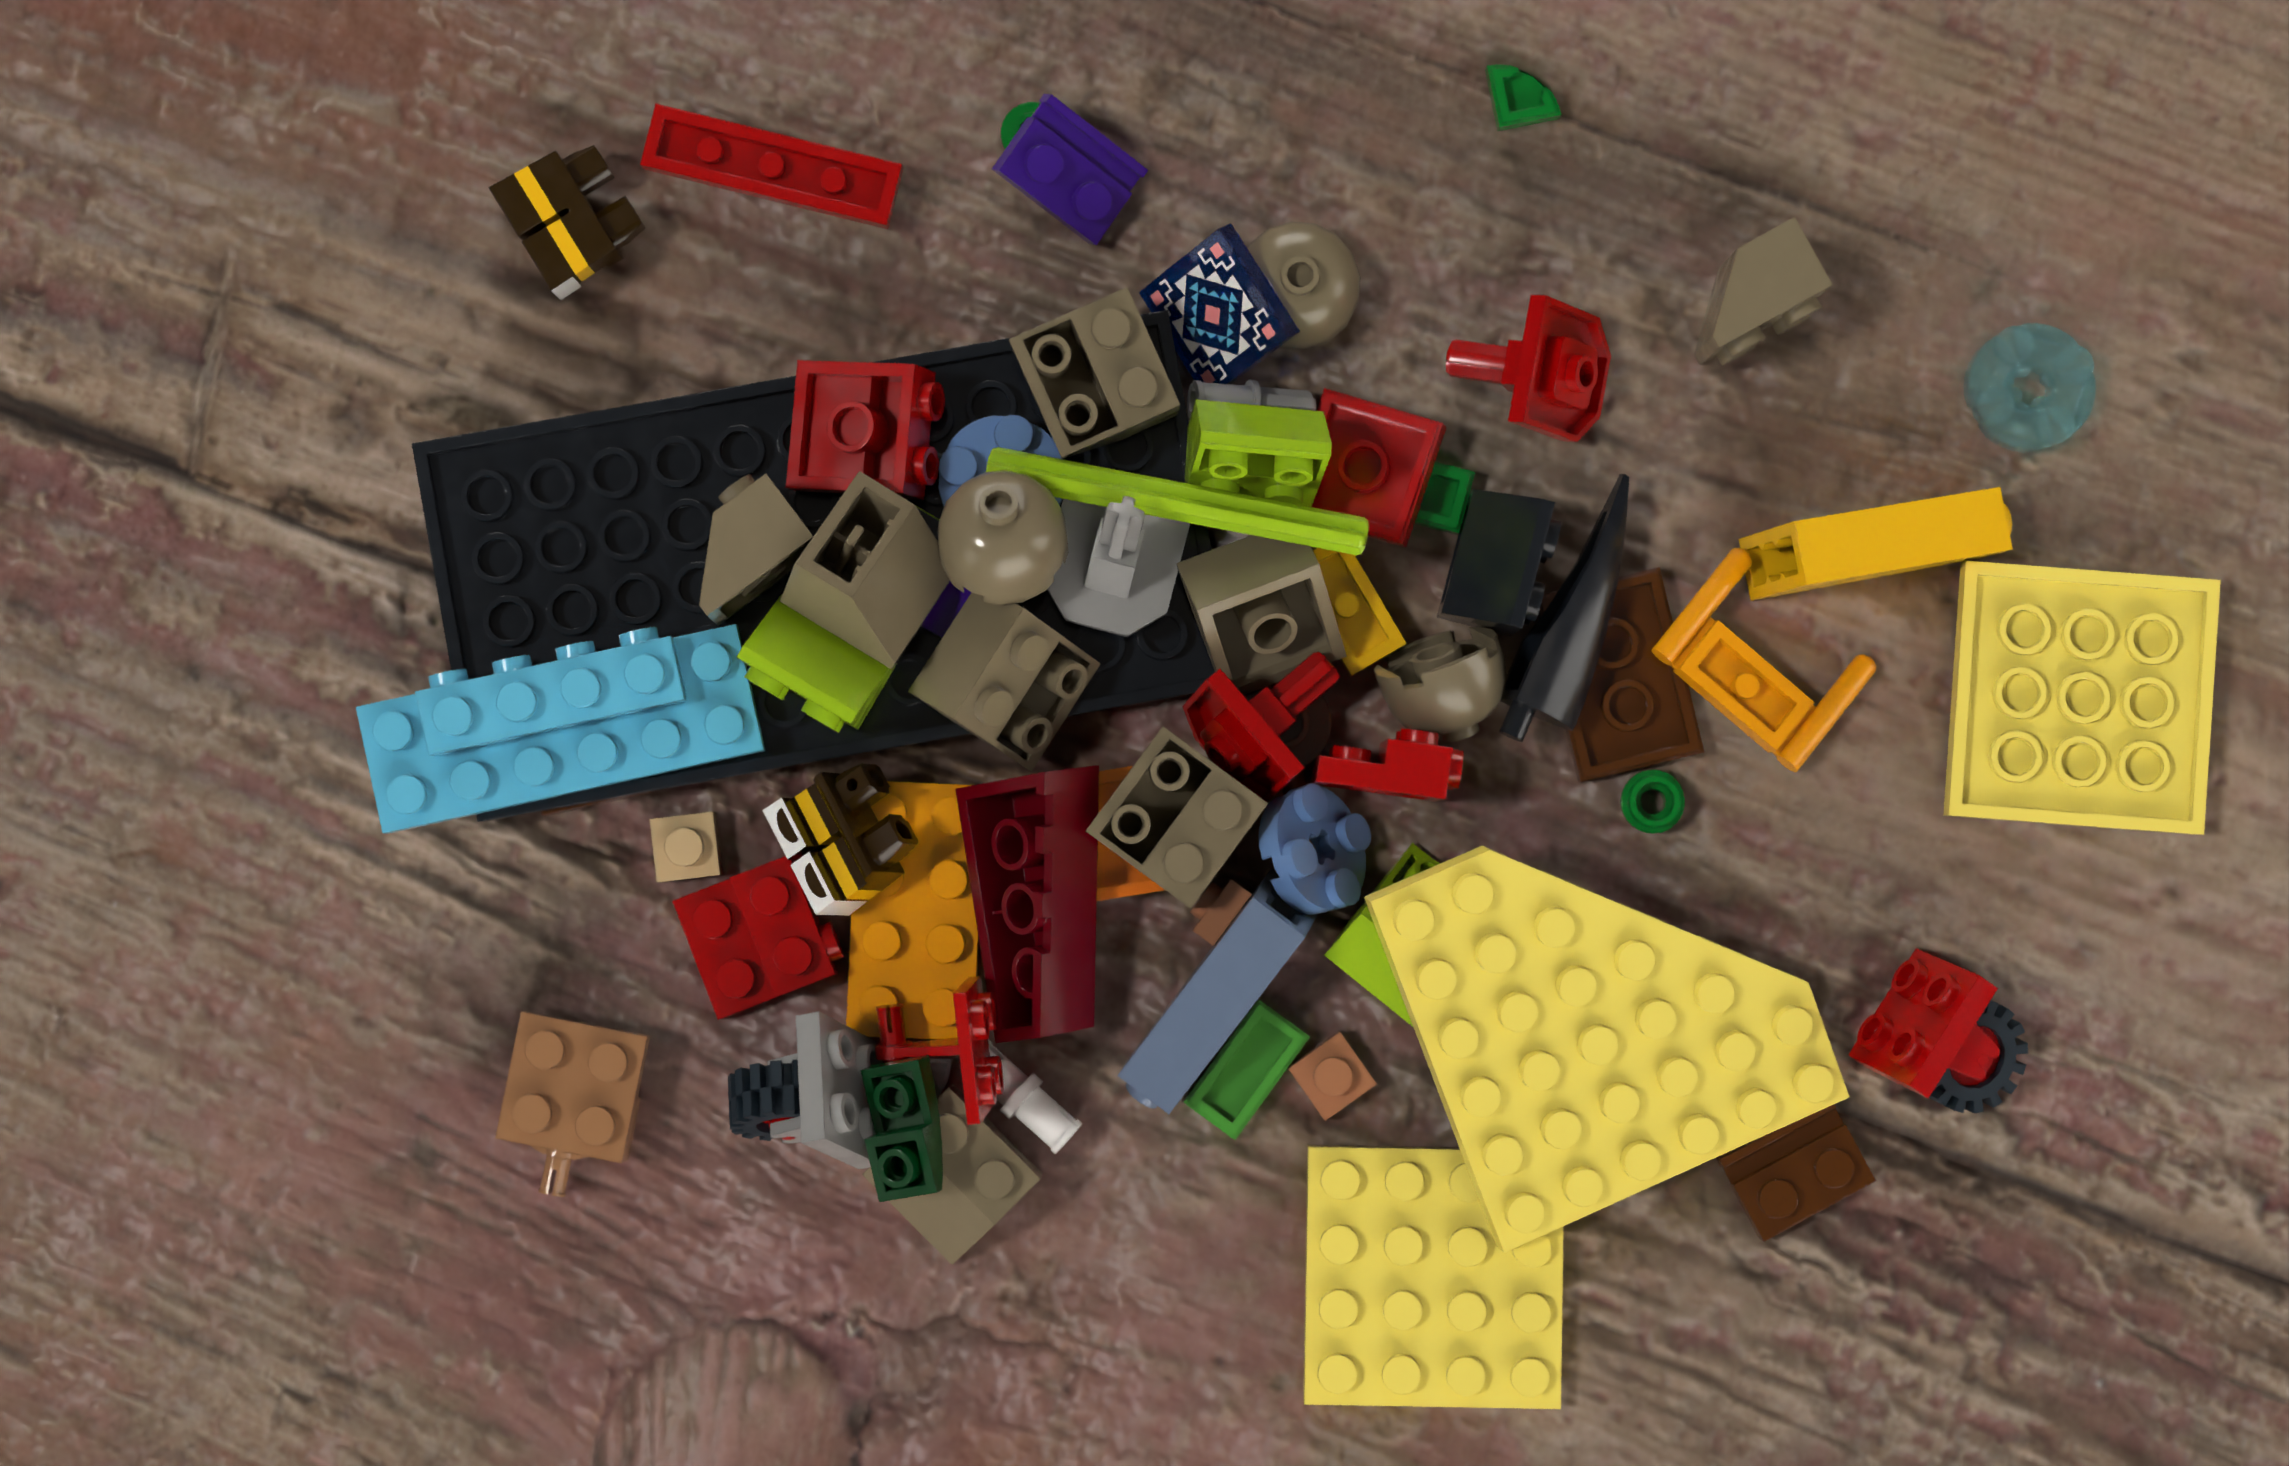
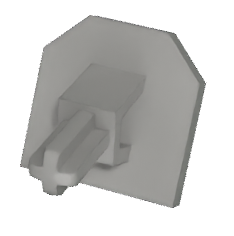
(1117, 566)

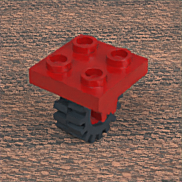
(1943, 1035)

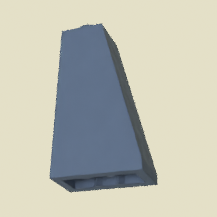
(1215, 998)

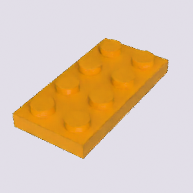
(921, 930)

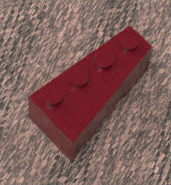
(1035, 897)

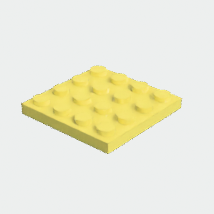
(2082, 697)
(1415, 1293)

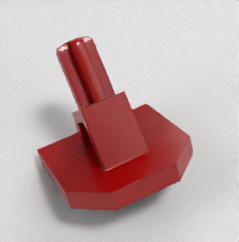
(1553, 372)
(1245, 734)

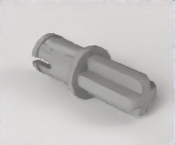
(1251, 394)

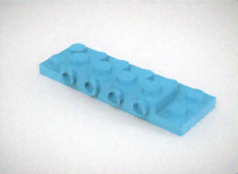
(559, 725)

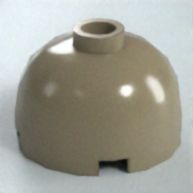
(1311, 277)
(1002, 537)
(1445, 683)

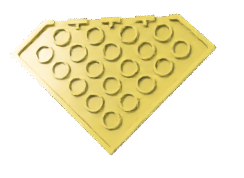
(1590, 1038)

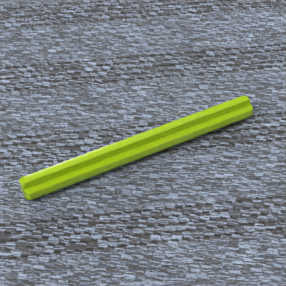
(1189, 502)

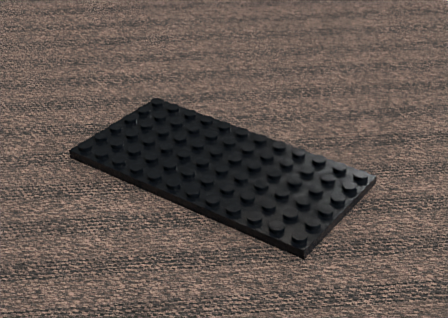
(607, 526)

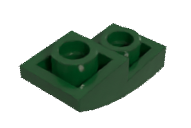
(907, 1128)

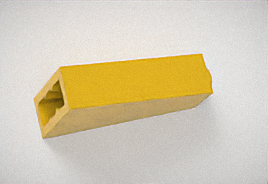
(1876, 542)

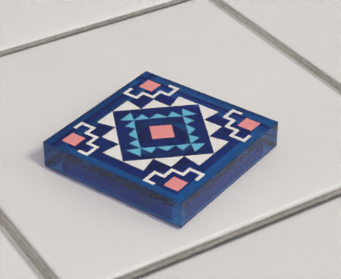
(1220, 309)

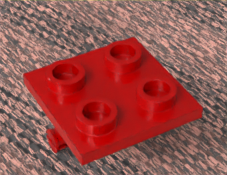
(974, 1020)

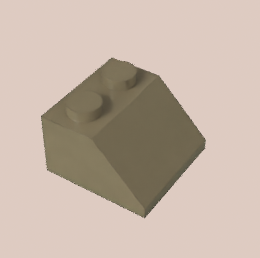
(749, 546)
(1260, 609)
(980, 1181)

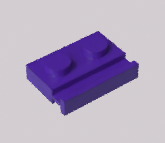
(1069, 169)

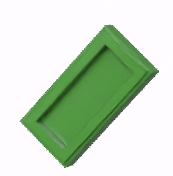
(1246, 1069)

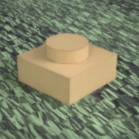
(686, 847)

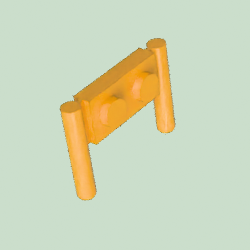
(1744, 683)

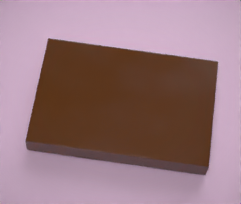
(1636, 703)

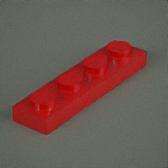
(771, 166)

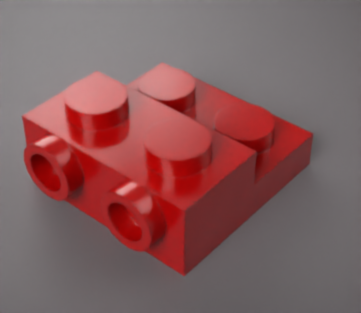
(863, 421)
(1405, 767)
(756, 937)

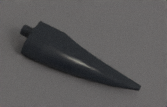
(1564, 646)

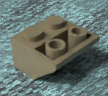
(1761, 286)
(1095, 375)
(869, 571)
(1005, 678)
(1176, 817)

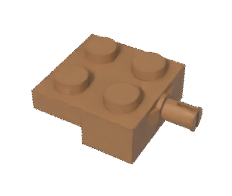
(572, 1093)

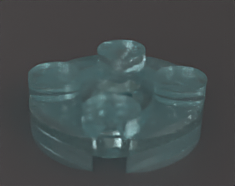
(2063, 370)

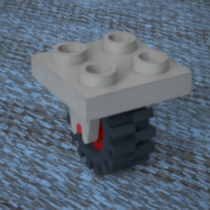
(810, 1094)

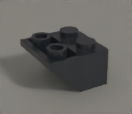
(1498, 561)

